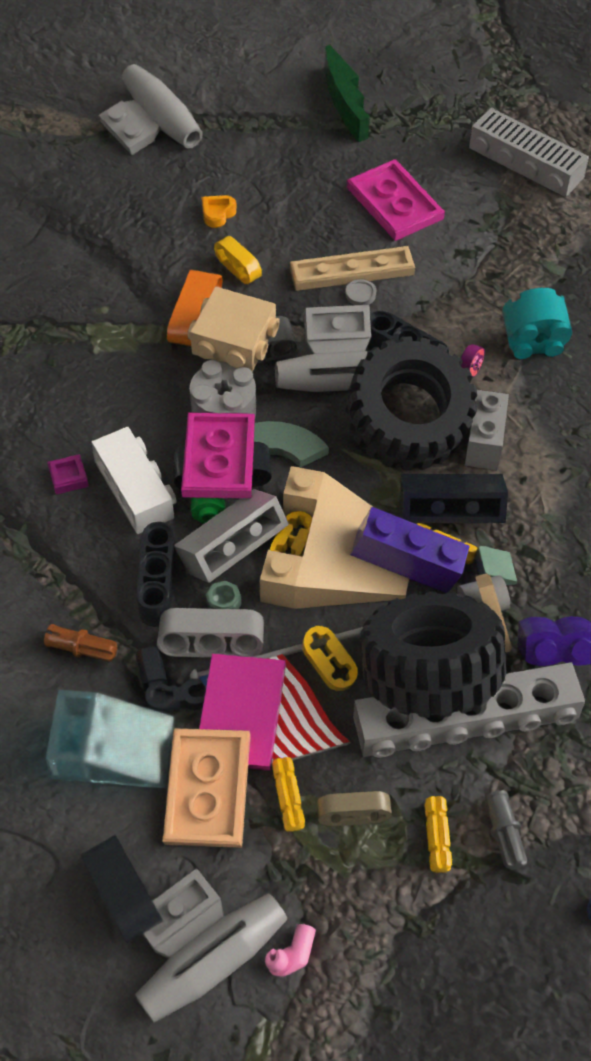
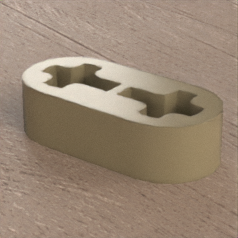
(354, 808)

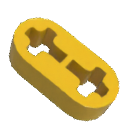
(237, 260)
(285, 537)
(336, 653)

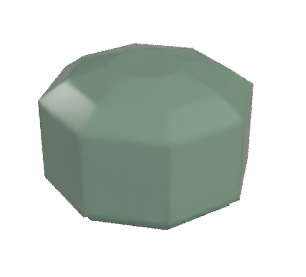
(223, 596)

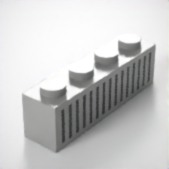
(528, 152)

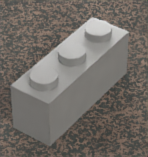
(231, 535)

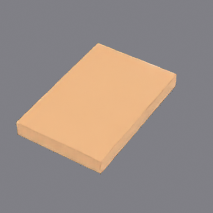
(207, 788)

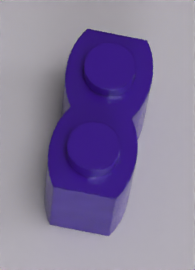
(550, 641)

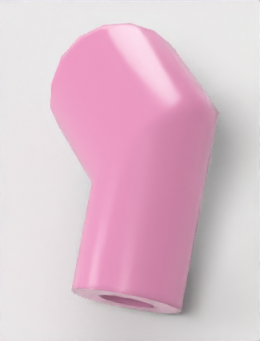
(294, 957)

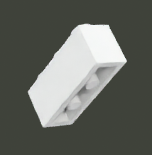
(134, 479)

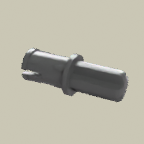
(505, 829)

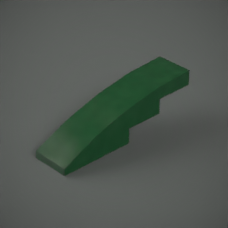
(347, 99)

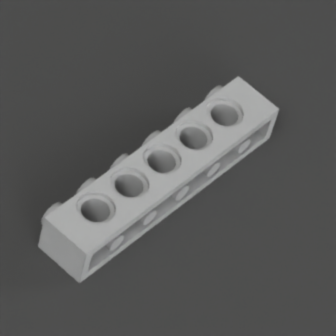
(554, 683)

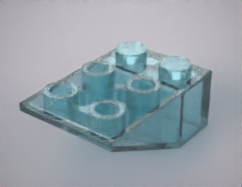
(108, 741)

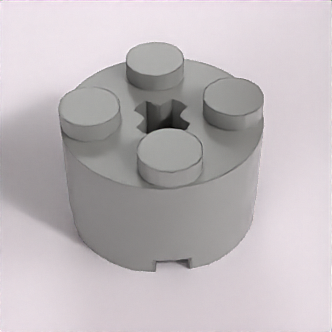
(223, 389)

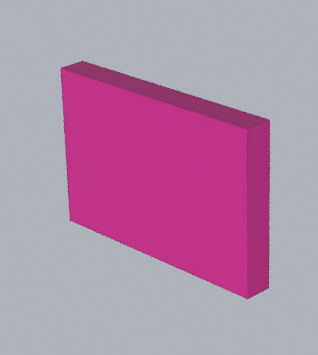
(395, 199)
(218, 455)
(245, 697)

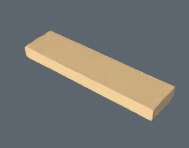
(350, 267)

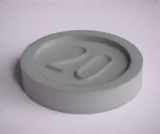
(360, 292)

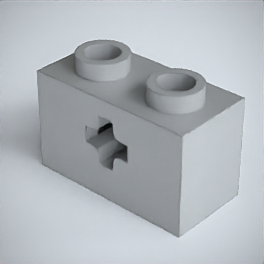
(487, 430)

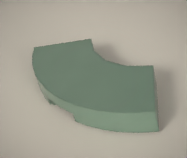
(290, 441)

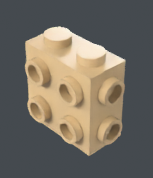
(233, 328)

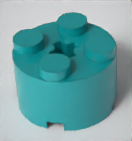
(537, 323)

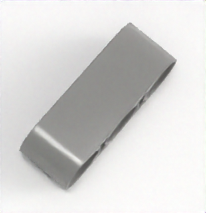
(209, 632)

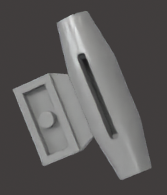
(152, 110)
(338, 344)
(202, 942)

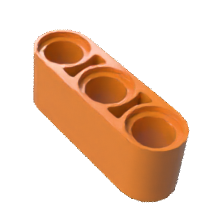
(195, 289)

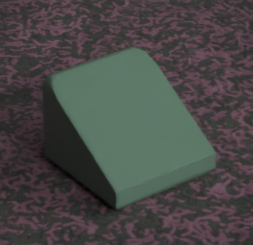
(495, 563)

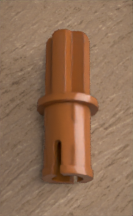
(80, 643)

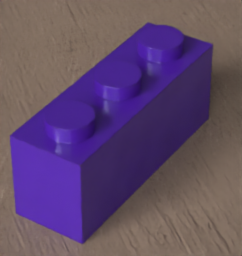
(410, 550)

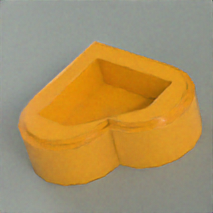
(218, 209)

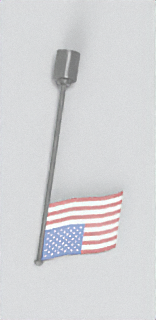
(302, 723)

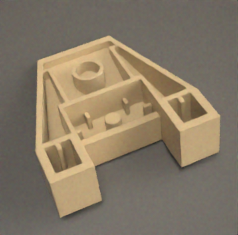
(327, 570)

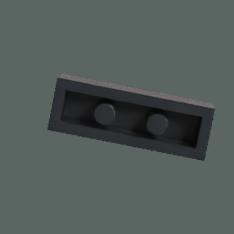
(453, 498)

